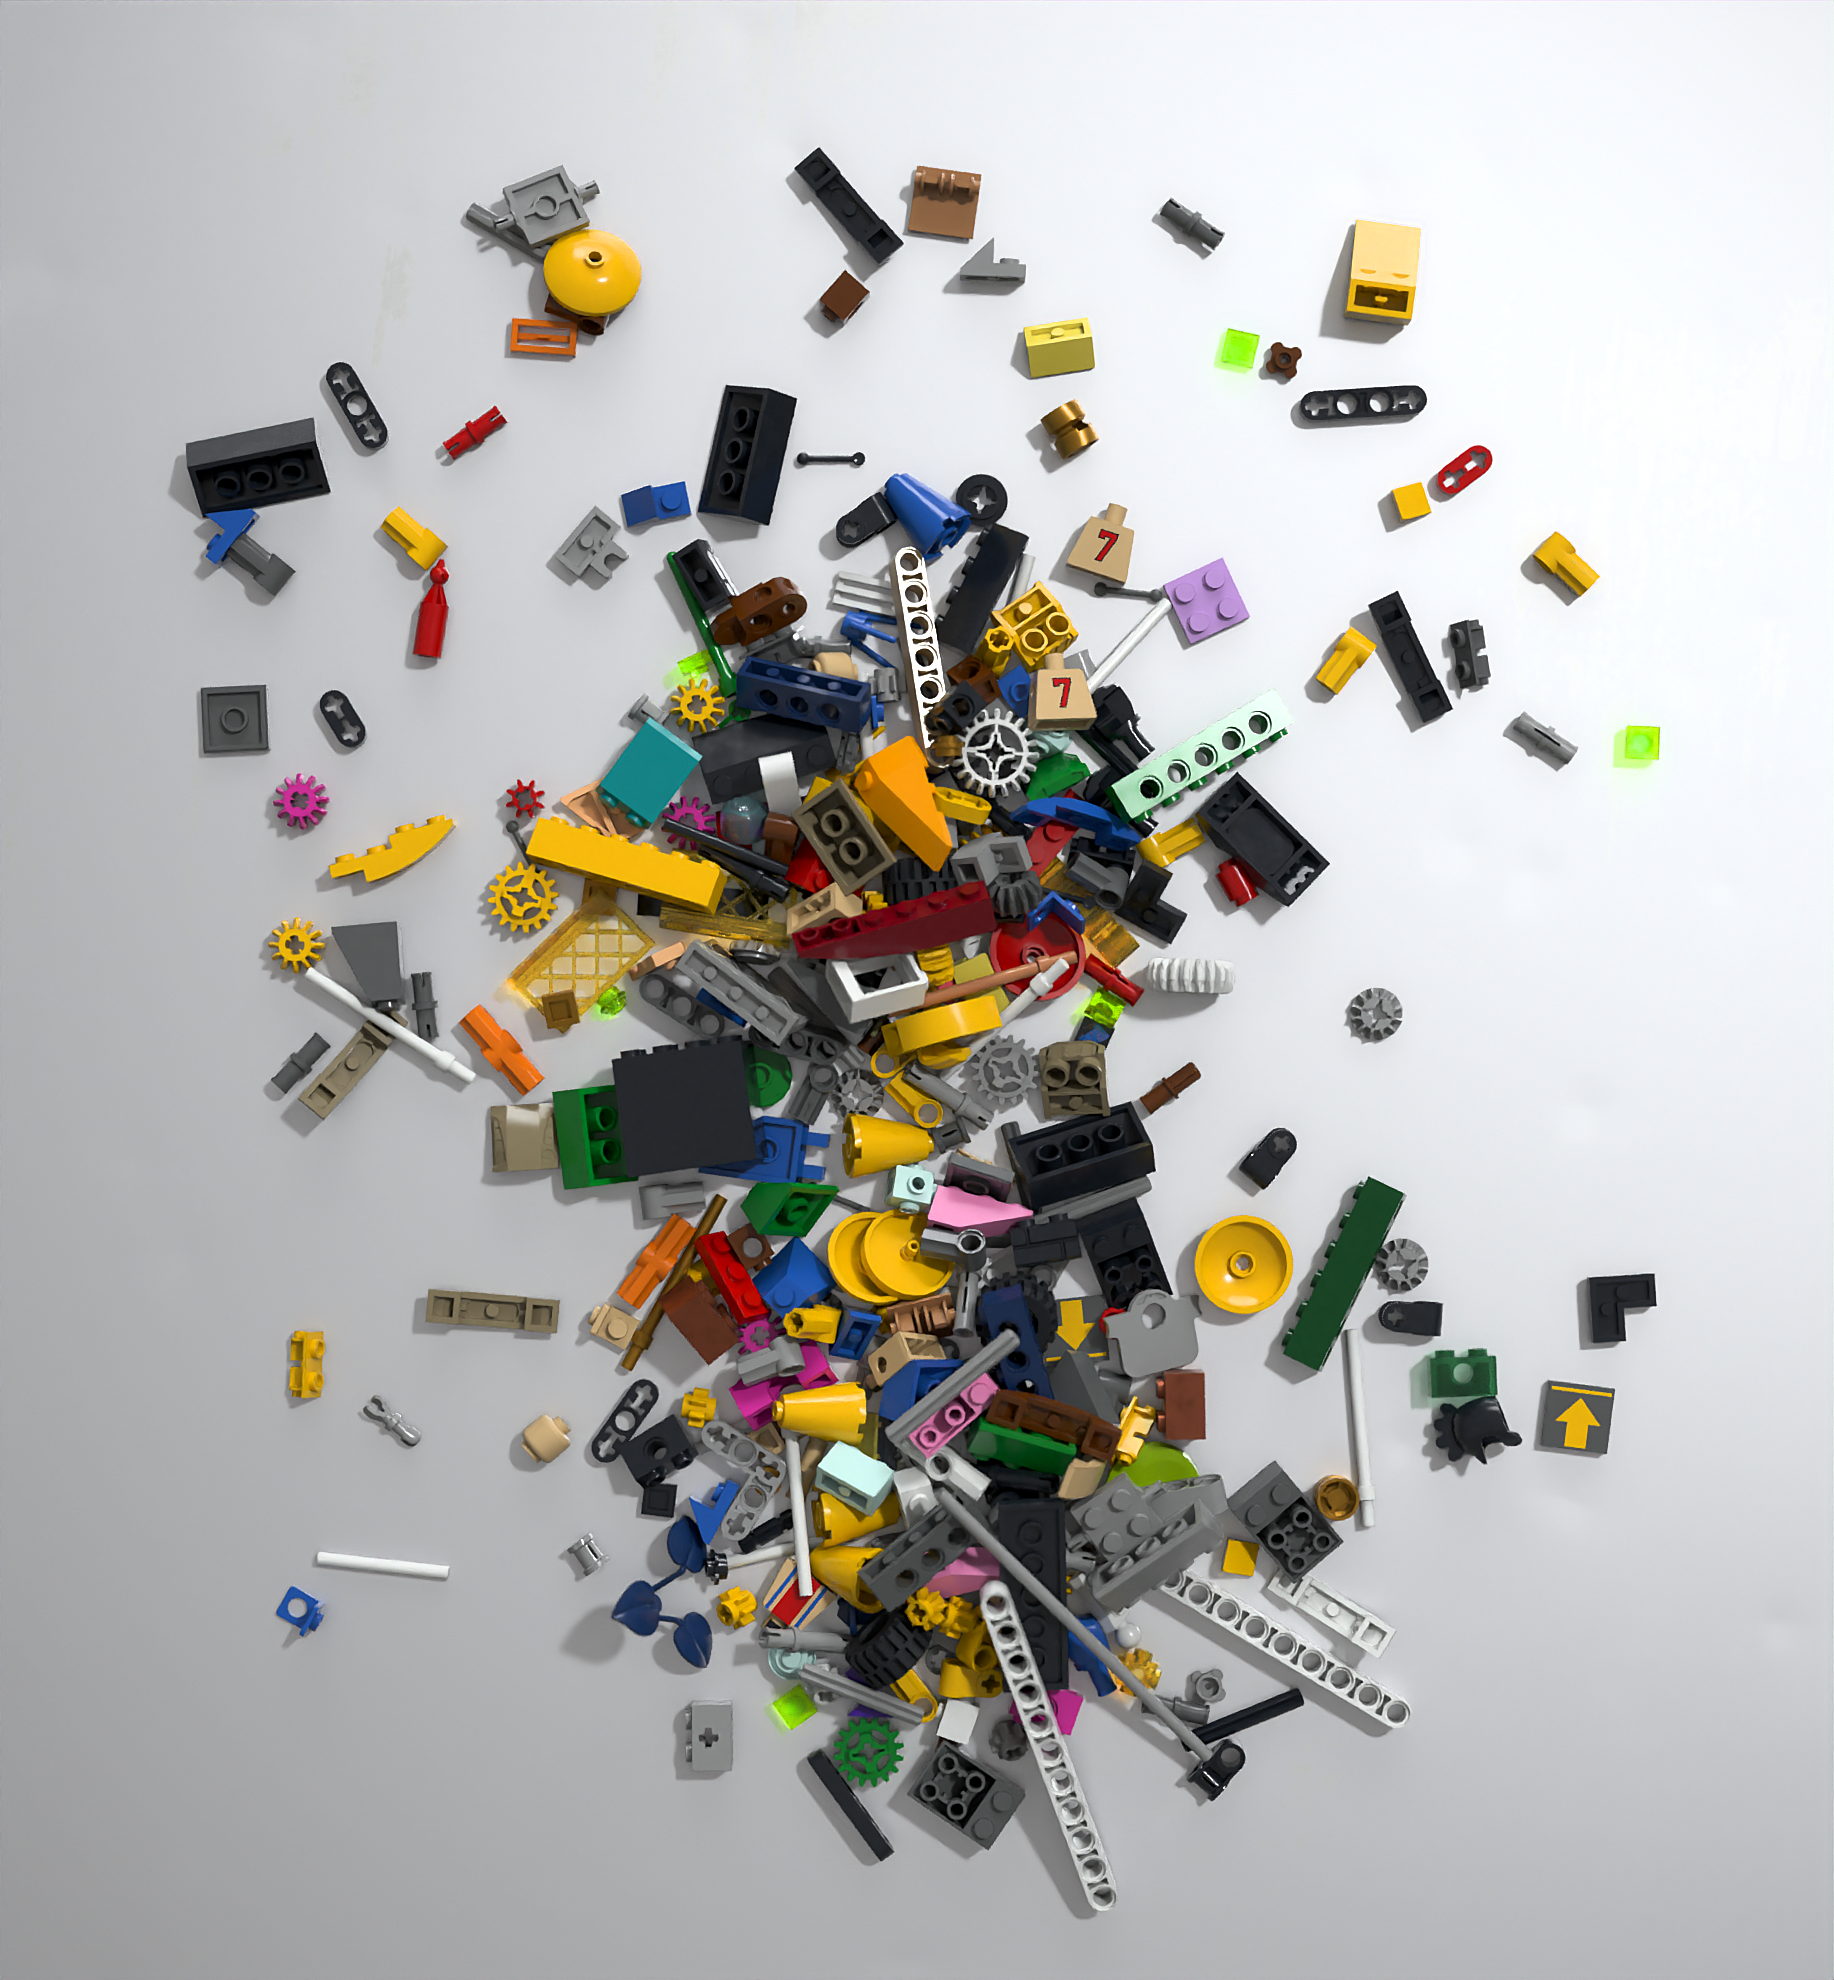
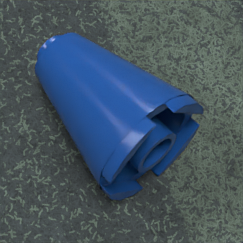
(926, 515)

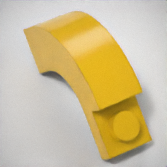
(941, 1025)

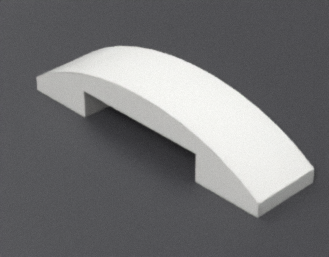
(1335, 1611)

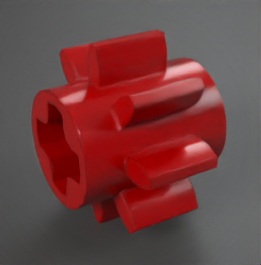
(523, 790)

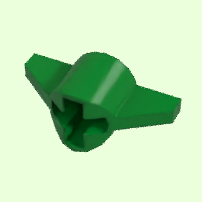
(735, 714)

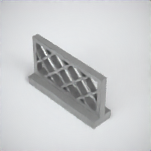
(743, 990)

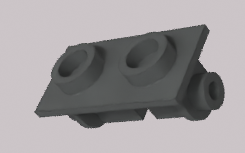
(1466, 639)
(786, 643)

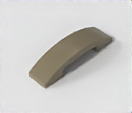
(349, 1067)
(492, 1310)

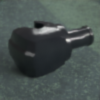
(1118, 720)
(1095, 794)

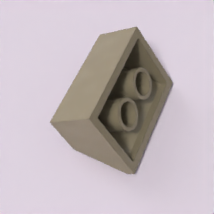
(844, 837)

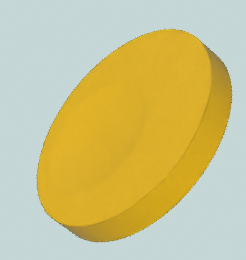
(894, 1260)

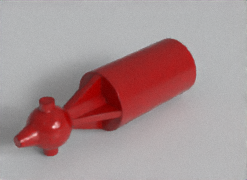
(433, 616)

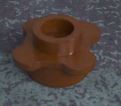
(1275, 364)

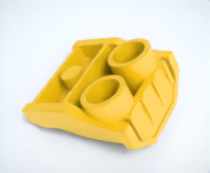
(1036, 626)

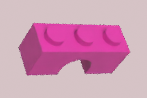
(757, 1400)

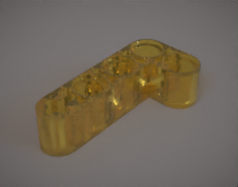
(1101, 928)

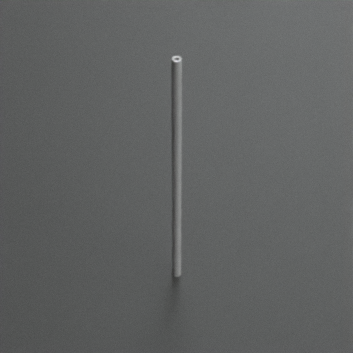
(1073, 1624)

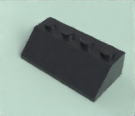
(747, 454)
(258, 467)
(981, 588)
(733, 753)
(1082, 1155)

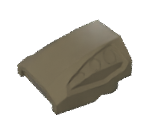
(1074, 1079)
(524, 1137)

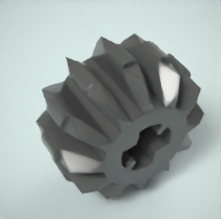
(1015, 893)

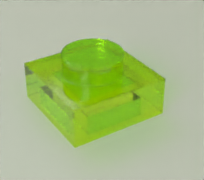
(1240, 348)
(696, 664)
(1642, 742)
(1105, 1007)
(795, 1706)

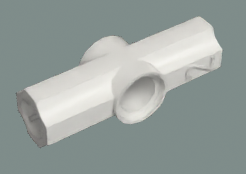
(959, 1474)

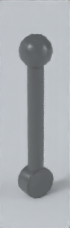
(1101, 589)
(512, 827)
(849, 1203)

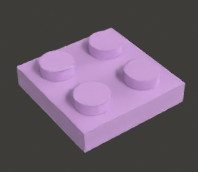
(1206, 601)

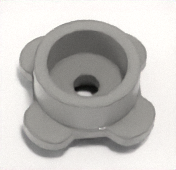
(1201, 1679)

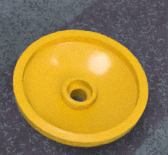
(591, 286)
(846, 1264)
(1267, 1270)

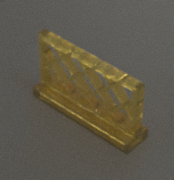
(725, 925)
(565, 935)

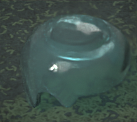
(743, 820)

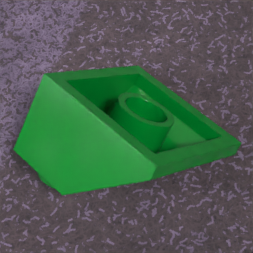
(787, 1207)

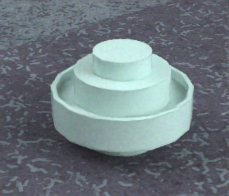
(787, 1664)

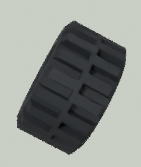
(915, 879)
(1038, 1300)
(887, 1647)

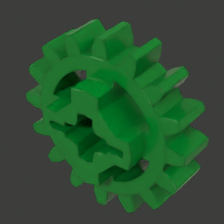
(884, 1748)

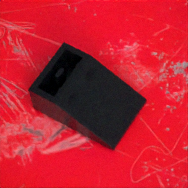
(1122, 1253)

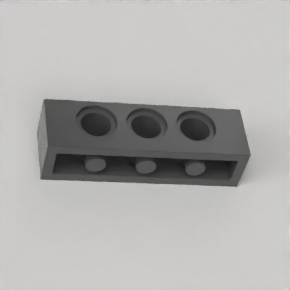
(908, 1555)

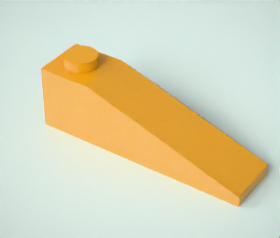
(901, 796)

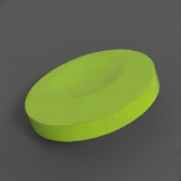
(1155, 1463)

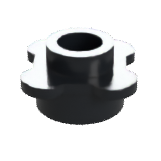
(716, 1566)

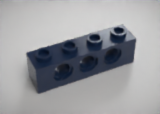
(803, 694)
(1010, 1306)

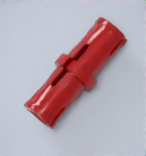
(474, 432)
(1112, 980)

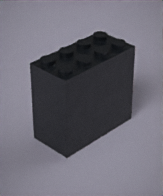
(689, 1106)

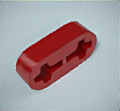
(1459, 464)

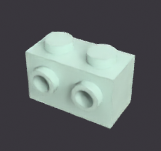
(854, 1478)

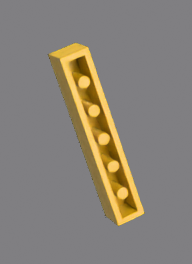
(627, 865)

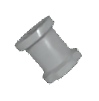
(644, 709)
(588, 1554)

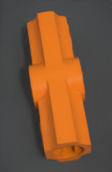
(501, 1050)
(656, 1261)

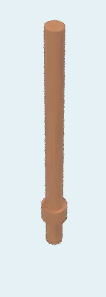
(1040, 965)

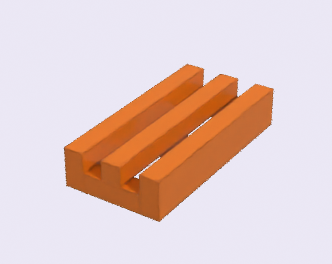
(543, 350)

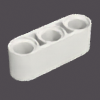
(780, 783)

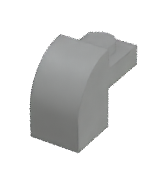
(988, 857)

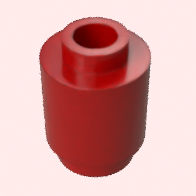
(1236, 882)

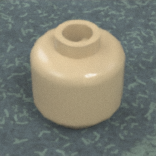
(835, 664)
(546, 1438)

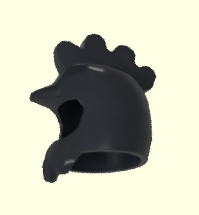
(1473, 1428)

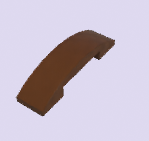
(1056, 1420)

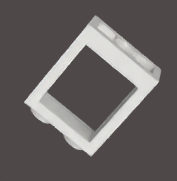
(861, 1007)

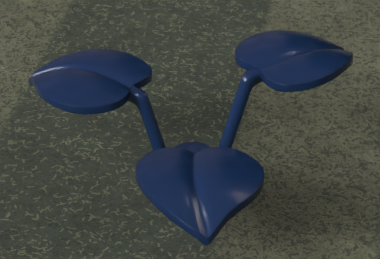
(640, 1607)

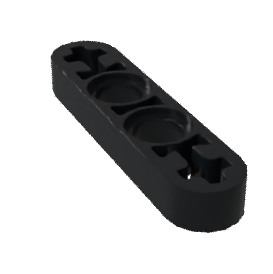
(1362, 399)
(850, 1804)

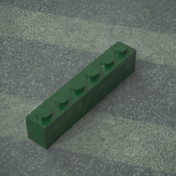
(1344, 1273)

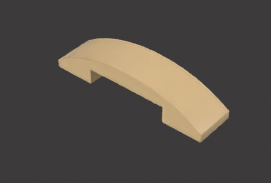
(1082, 1477)

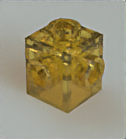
(1142, 1660)

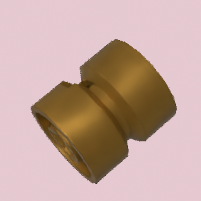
(1069, 429)
(1336, 1497)

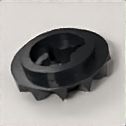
(994, 491)

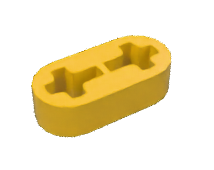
(962, 805)

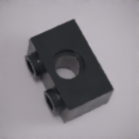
(641, 1450)

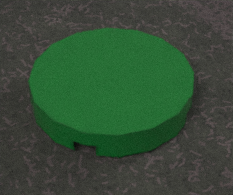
(773, 1076)

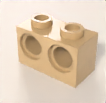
(822, 909)

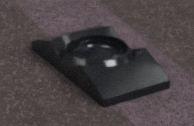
(1261, 840)

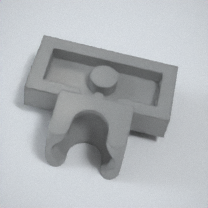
(591, 545)

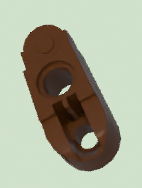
(759, 612)

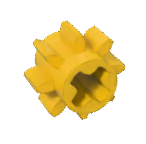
(698, 1407)
(736, 1607)
(925, 1608)
(958, 1618)

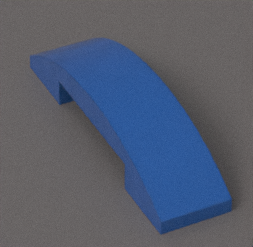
(1108, 828)

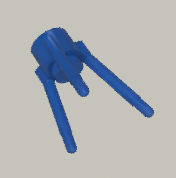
(858, 627)

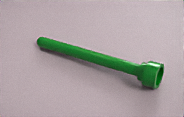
(727, 678)

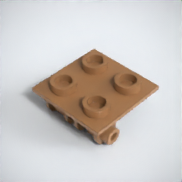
(944, 202)
(924, 1316)

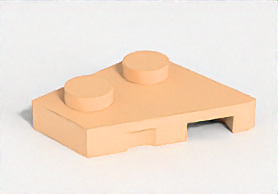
(601, 817)
(665, 958)

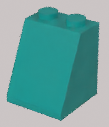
(648, 774)

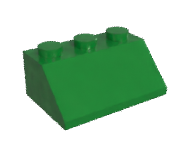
(590, 1137)
(1019, 1447)

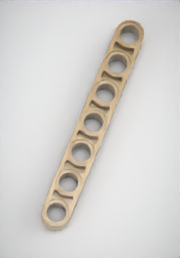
(918, 644)

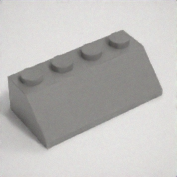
(1157, 1556)

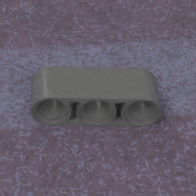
(666, 1002)
(813, 1044)

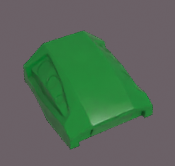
(1054, 775)

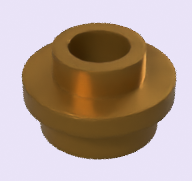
(948, 746)

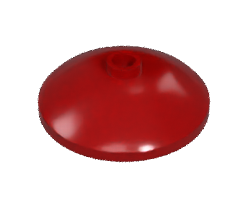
(1013, 943)

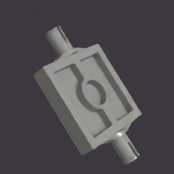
(546, 207)
(1116, 1516)

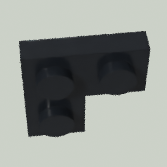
(1145, 908)
(1610, 1296)

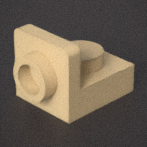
(613, 1325)

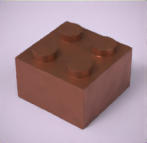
(698, 1318)
(1182, 1404)

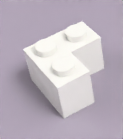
(915, 1494)

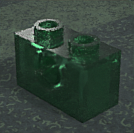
(1480, 1382)

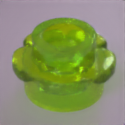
(612, 1001)

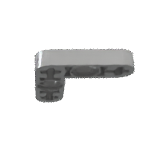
(756, 1480)

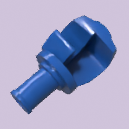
(1086, 1660)

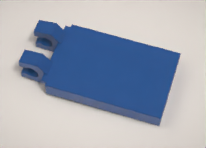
(786, 1151)

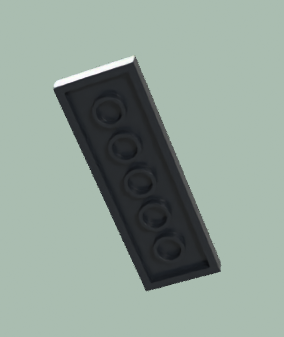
(1037, 1538)

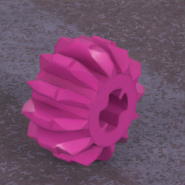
(298, 812)
(697, 817)
(751, 1329)

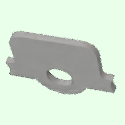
(1157, 1349)

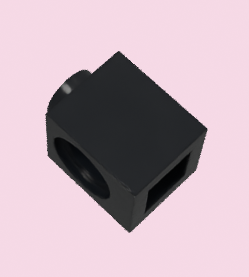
(966, 701)

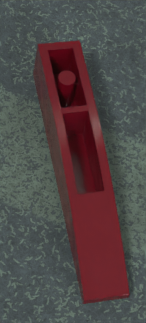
(903, 926)

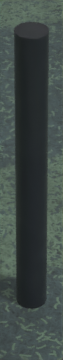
(726, 847)

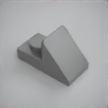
(982, 268)

